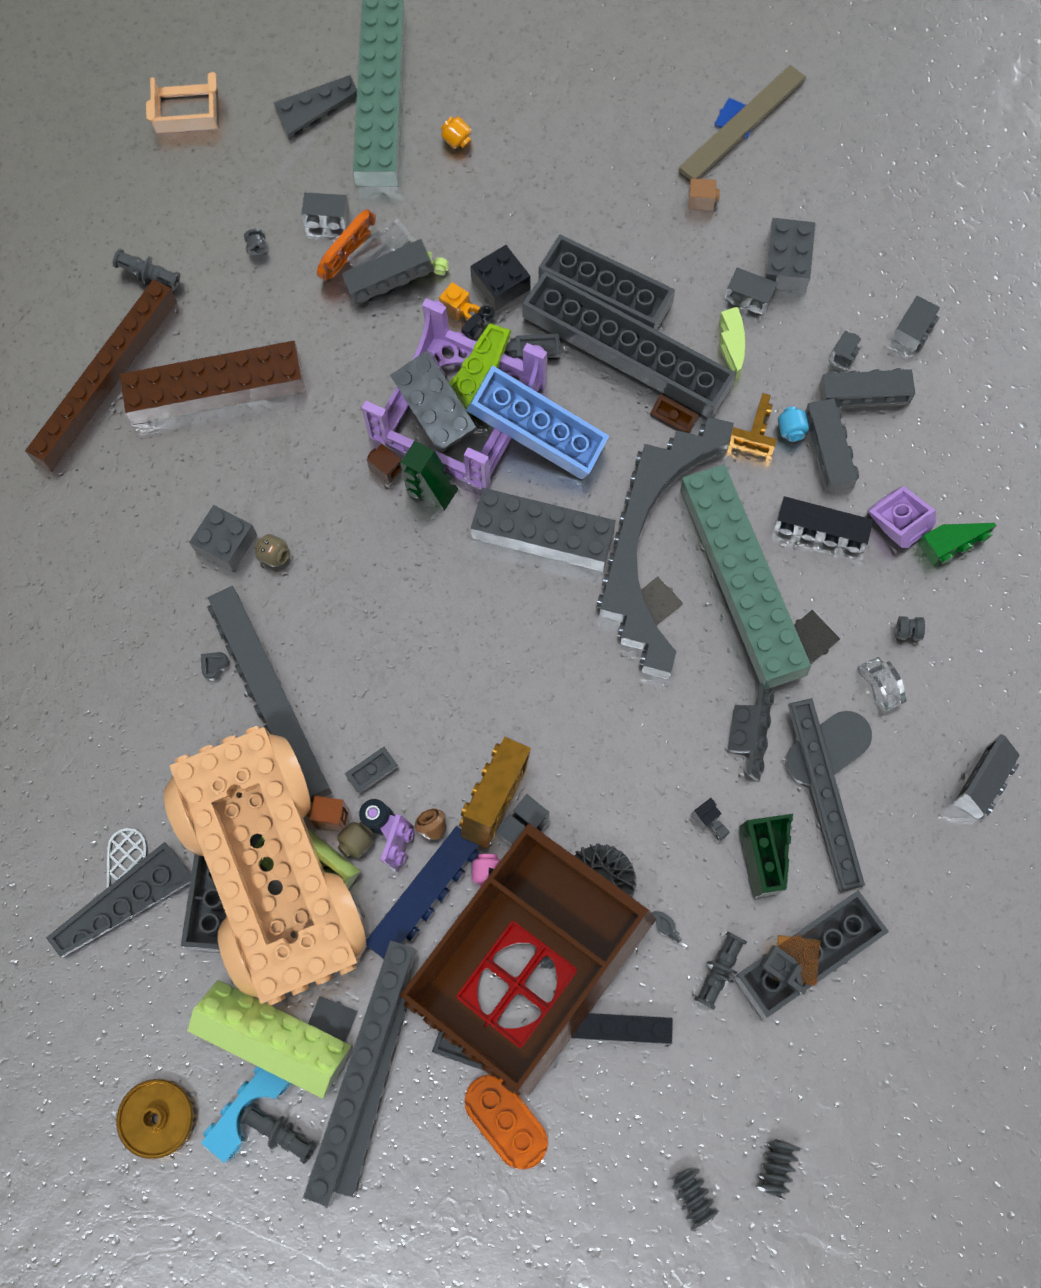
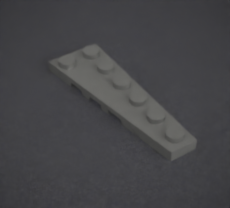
(138, 889)

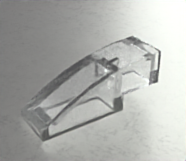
(380, 243)

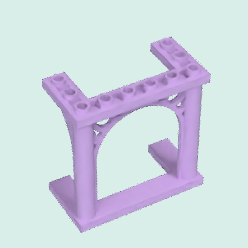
(435, 337)

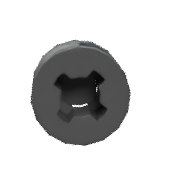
(255, 242)

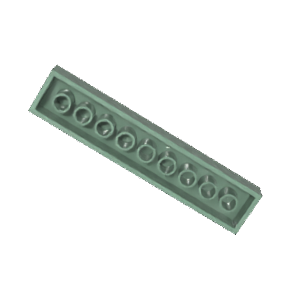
(379, 93)
(745, 577)

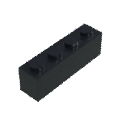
(823, 524)
(625, 1029)

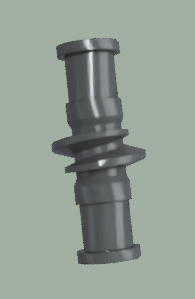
(145, 269)
(720, 970)
(278, 1133)

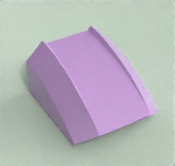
(903, 516)

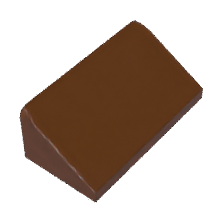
(675, 413)

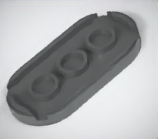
(845, 737)

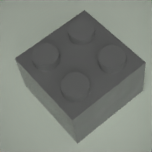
(223, 538)

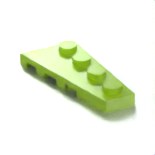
(486, 352)

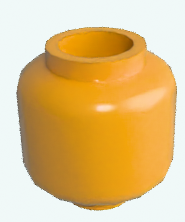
(456, 132)

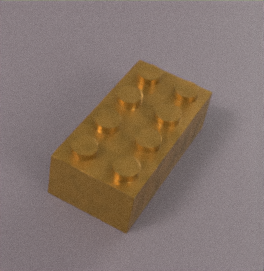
(494, 792)

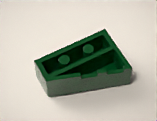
(425, 476)
(766, 853)

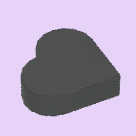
(213, 664)

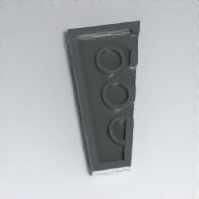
(305, 107)

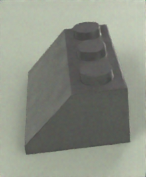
(988, 778)

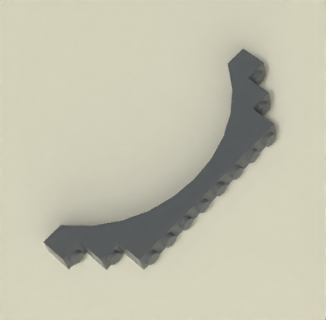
(623, 593)

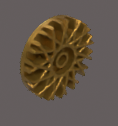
(136, 1113)

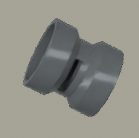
(910, 628)

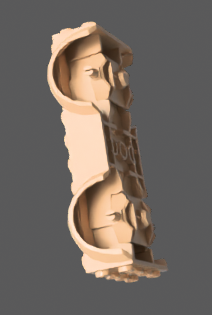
(266, 939)

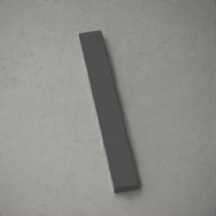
(826, 795)

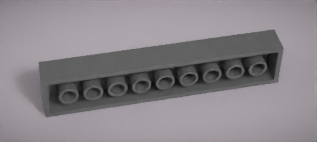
(628, 344)

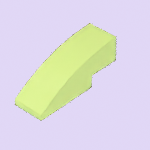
(732, 339)

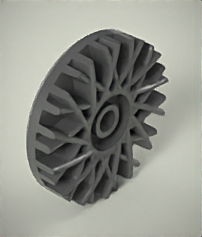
(611, 865)

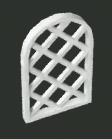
(127, 854)

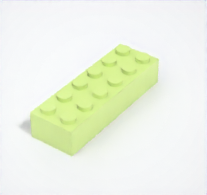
(269, 1038)

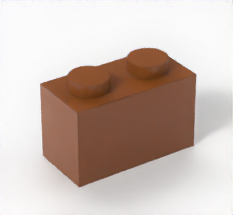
(328, 813)

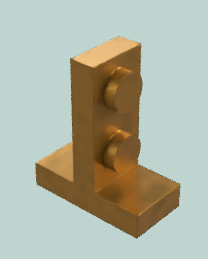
(755, 439)

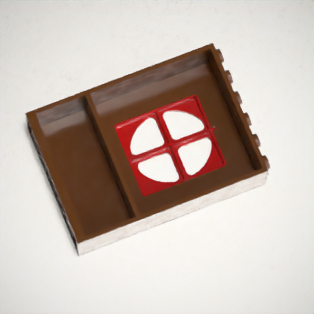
(565, 911)

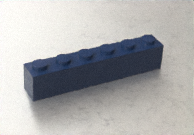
(424, 893)

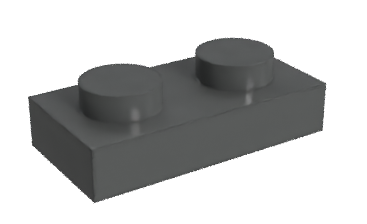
(371, 770)

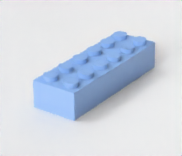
(537, 422)

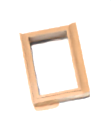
(182, 122)

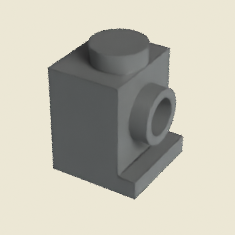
(845, 350)

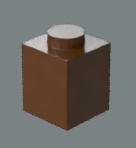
(384, 463)

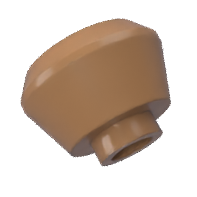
(431, 824)

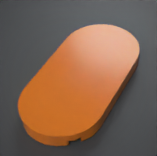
(345, 245)
(506, 1122)

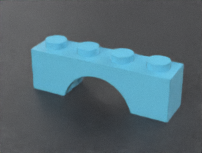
(226, 1136)

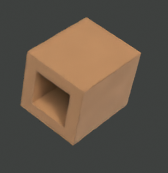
(703, 194)

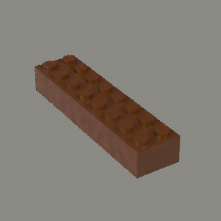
(212, 382)

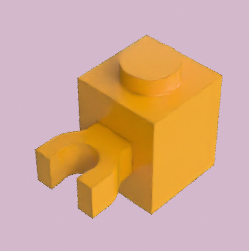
(457, 302)

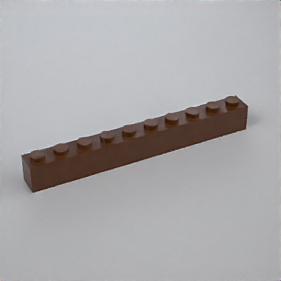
(101, 376)

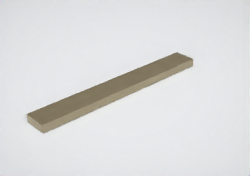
(742, 123)

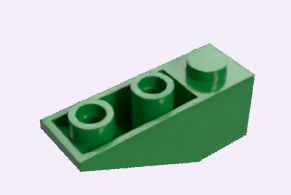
(951, 538)

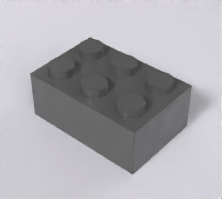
(790, 254)

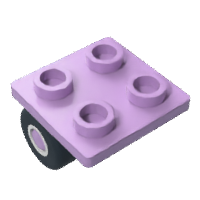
(396, 829)

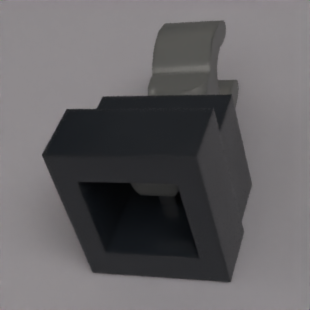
(708, 814)

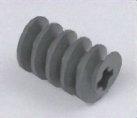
(778, 1168)
(694, 1197)

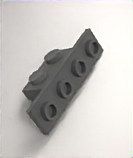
(750, 731)

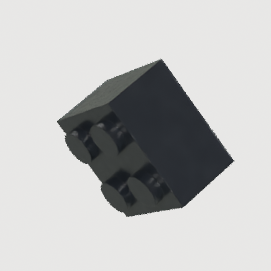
(500, 277)

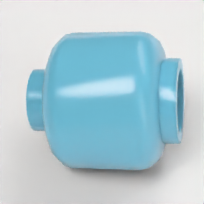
(793, 424)

